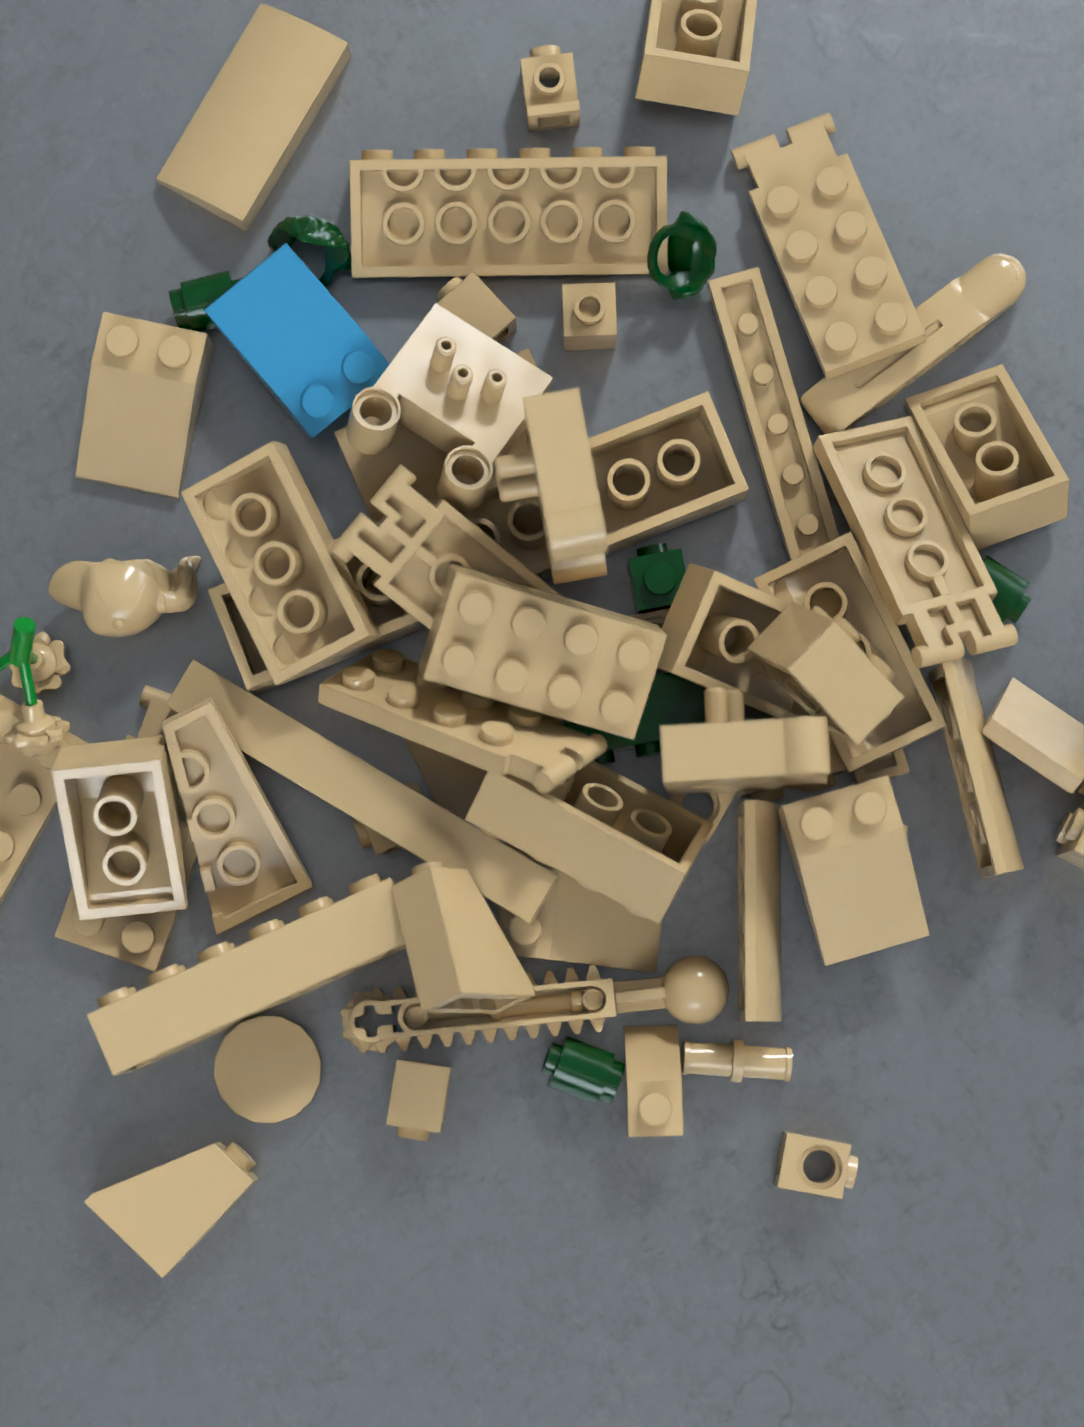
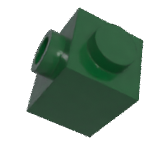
(655, 577)

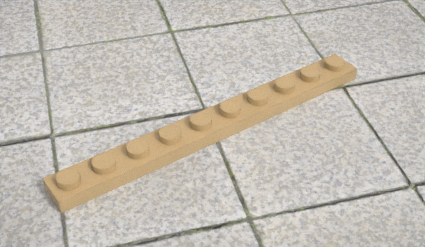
(780, 434)

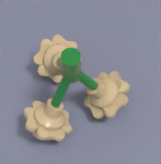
(35, 668)

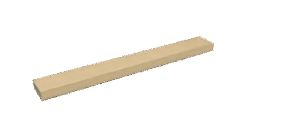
(369, 794)

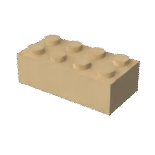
(542, 651)
(598, 832)

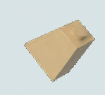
(456, 944)
(175, 1204)

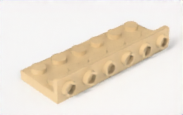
(506, 213)

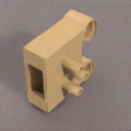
(454, 393)
(564, 481)
(743, 754)

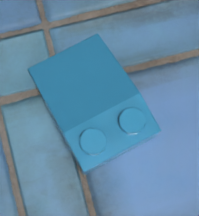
(297, 340)

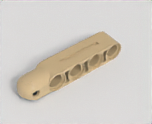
(949, 321)

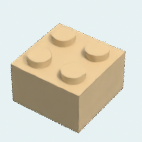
(827, 671)

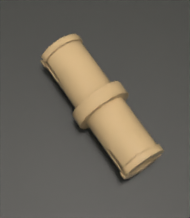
(736, 1060)

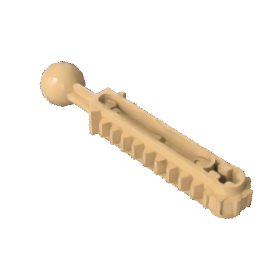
(690, 990)

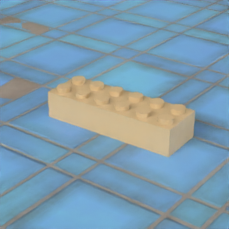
(248, 979)

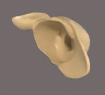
(125, 595)

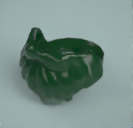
(317, 232)
(690, 256)

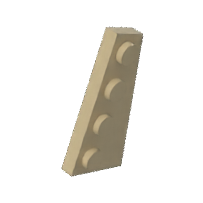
(235, 832)

